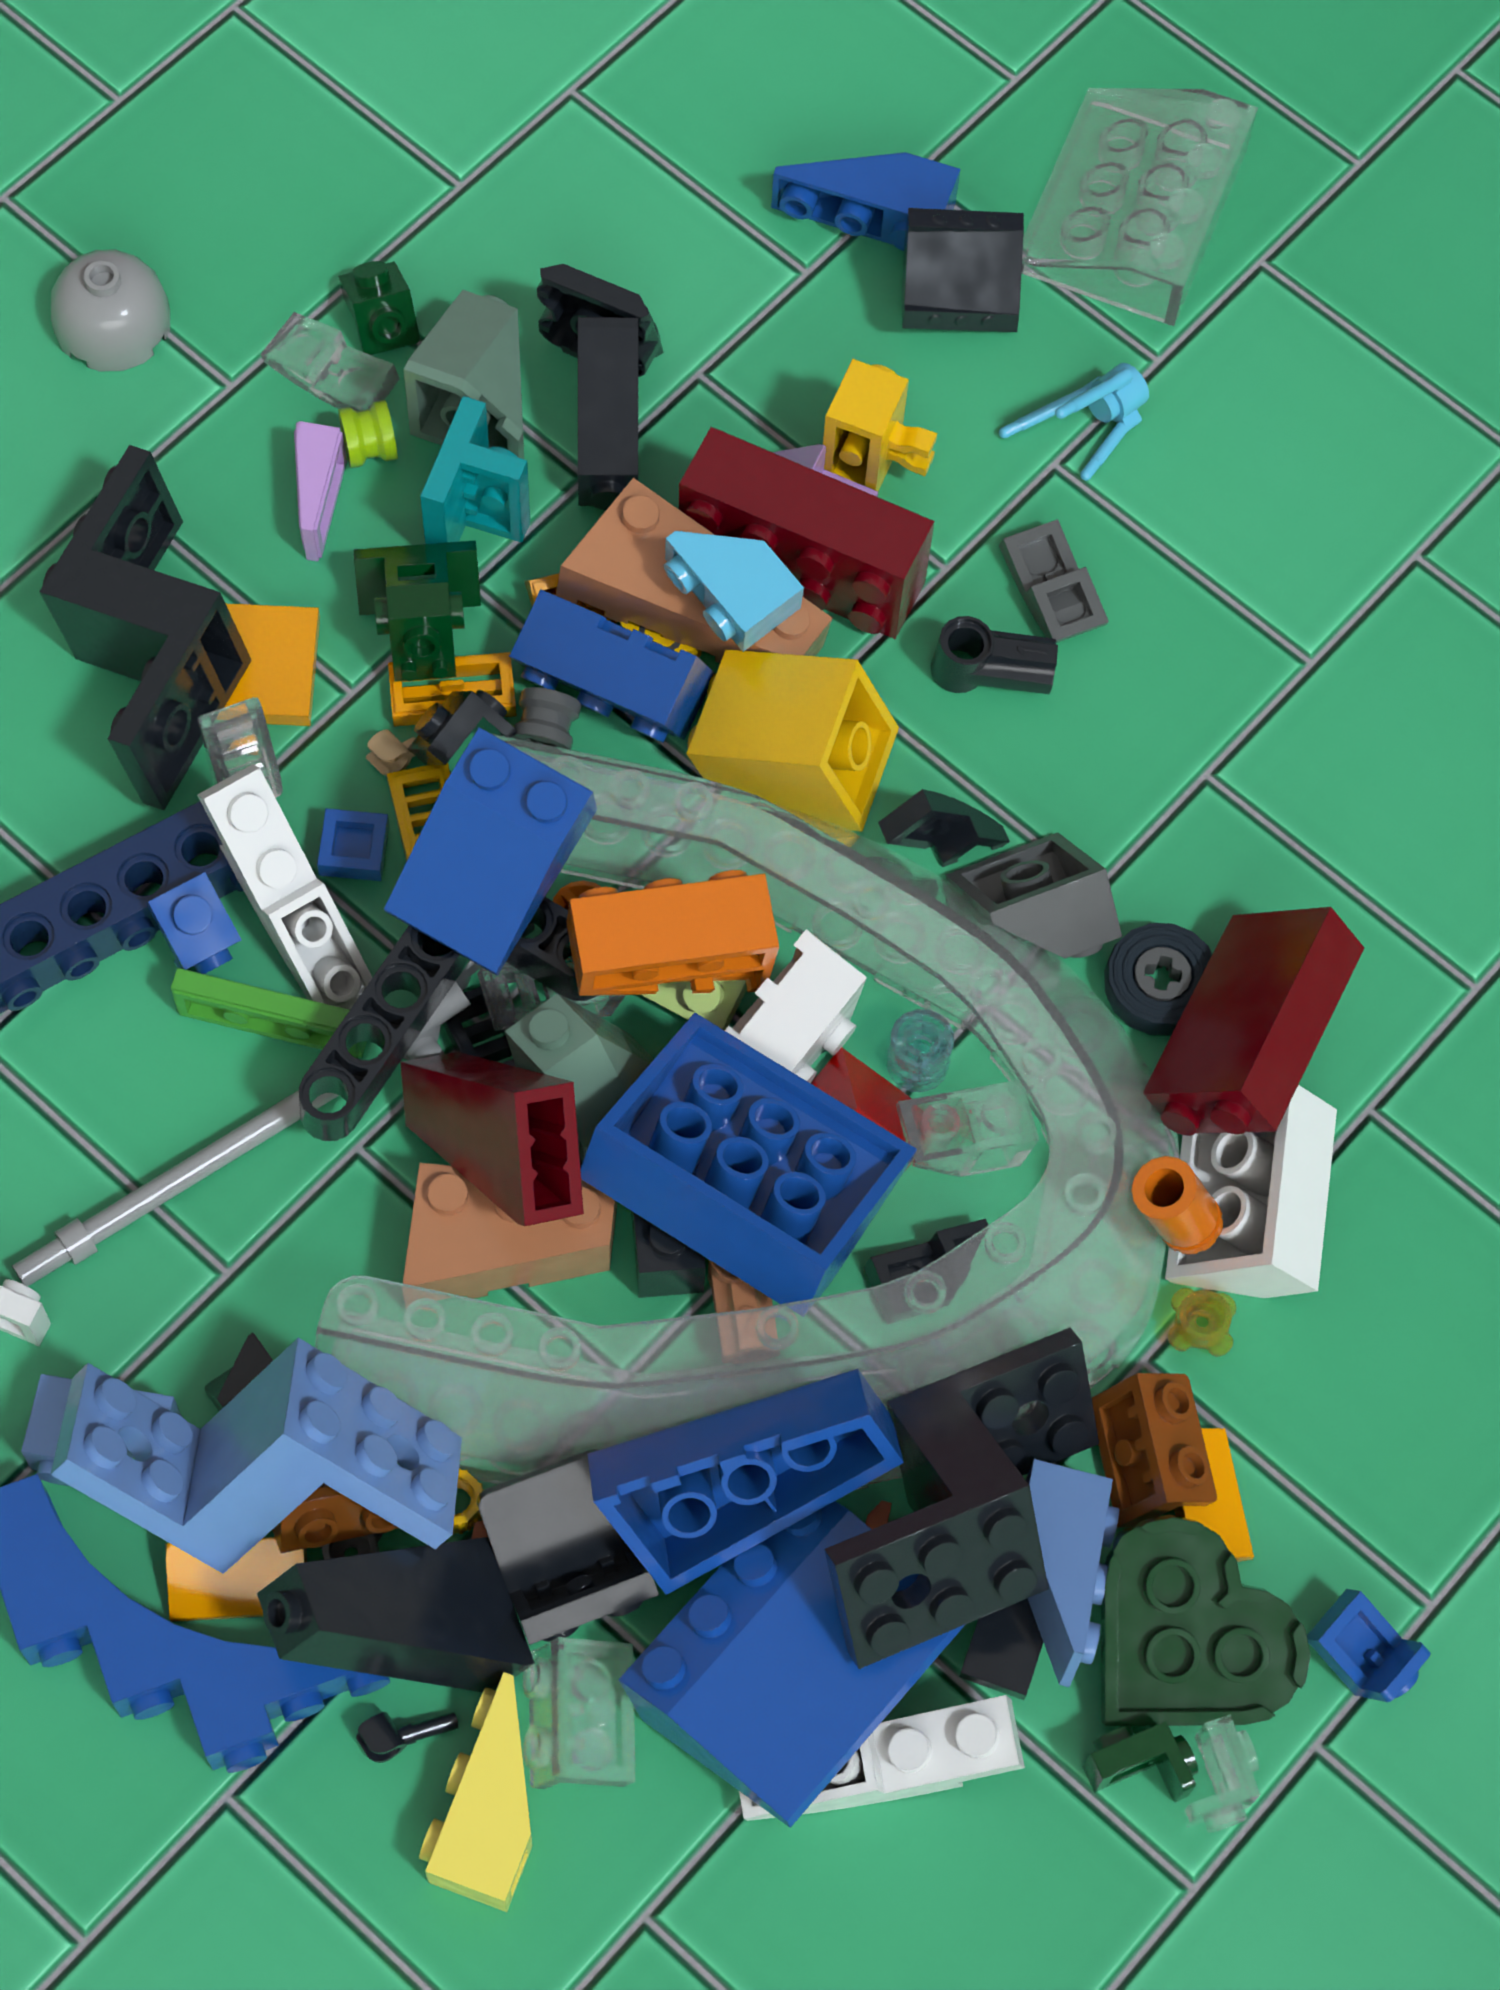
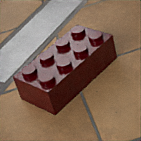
(837, 541)

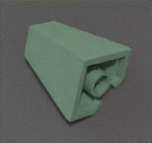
(469, 355)
(580, 1048)

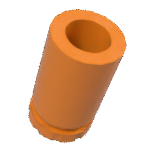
(1177, 1205)

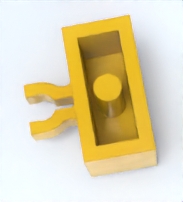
(867, 427)

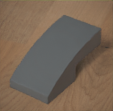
(1051, 582)

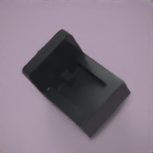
(447, 725)

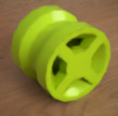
(368, 434)

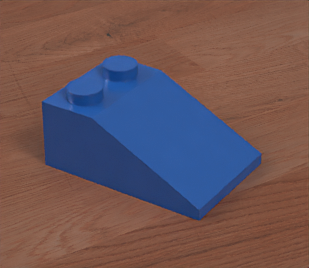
(490, 851)

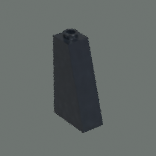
(401, 1615)

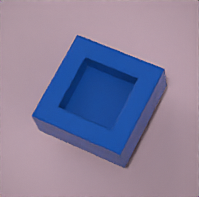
(353, 844)

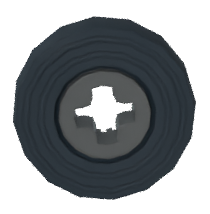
(1140, 953)

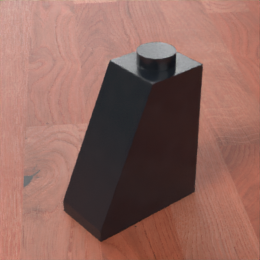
(607, 408)

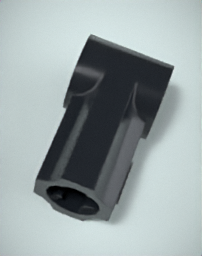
(997, 661)

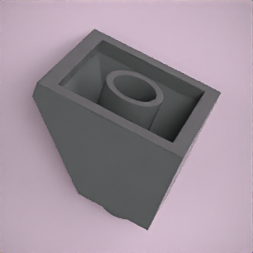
(1044, 895)

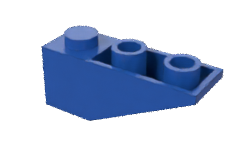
(865, 193)

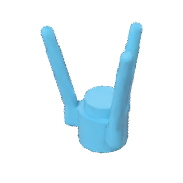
(1109, 398)

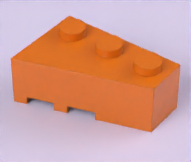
(673, 935)

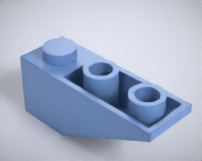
(1072, 1528)

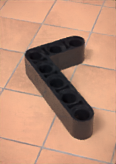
(397, 1028)

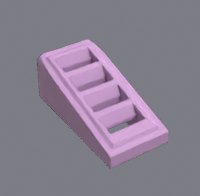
(319, 475)

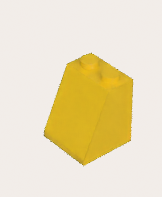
(795, 733)

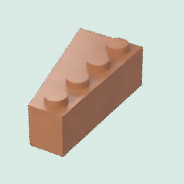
(623, 574)

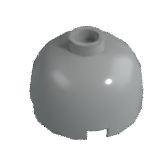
(109, 310)

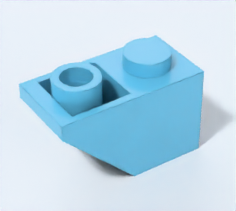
(736, 580)

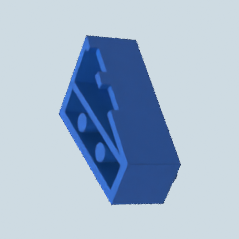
(611, 667)

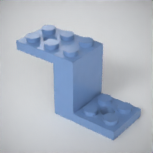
(258, 1456)

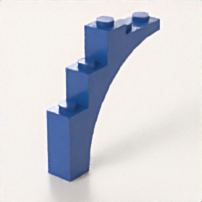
(147, 1661)

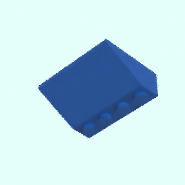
(745, 1162)
(762, 1674)

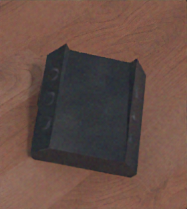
(962, 270)
(577, 294)

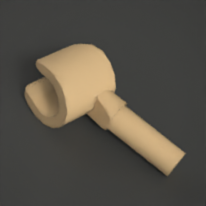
(389, 752)

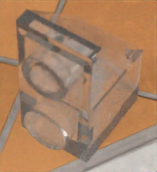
(970, 1129)

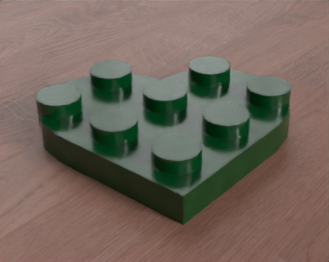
(1188, 1636)

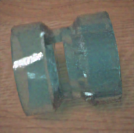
(918, 1065)

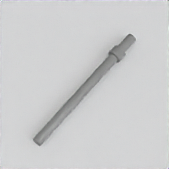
(78, 1240)

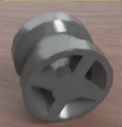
(547, 717)

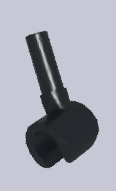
(384, 1741)

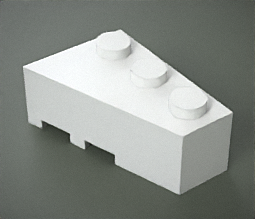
(803, 1008)

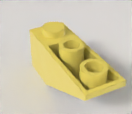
(488, 1825)

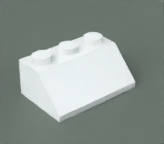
(1270, 1200)

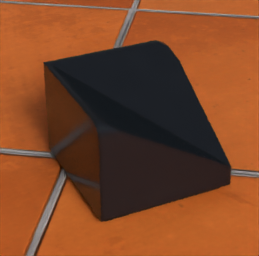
(248, 1365)

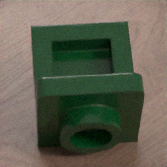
(380, 306)
(1127, 1754)

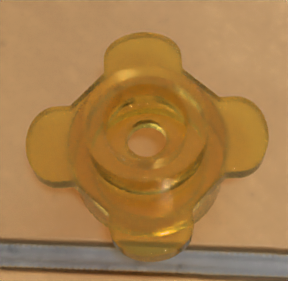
(1215, 1307)

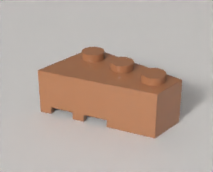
(473, 1247)

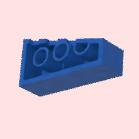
(741, 1474)

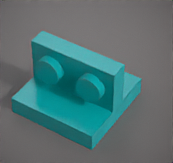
(474, 483)

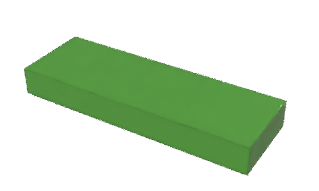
(258, 1010)

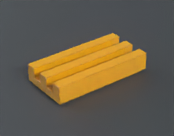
(411, 702)

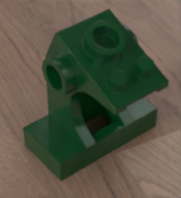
(419, 611)

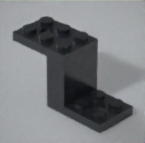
(145, 625)
(971, 1507)

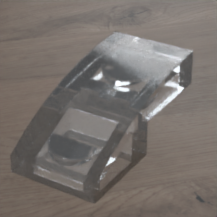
(327, 368)

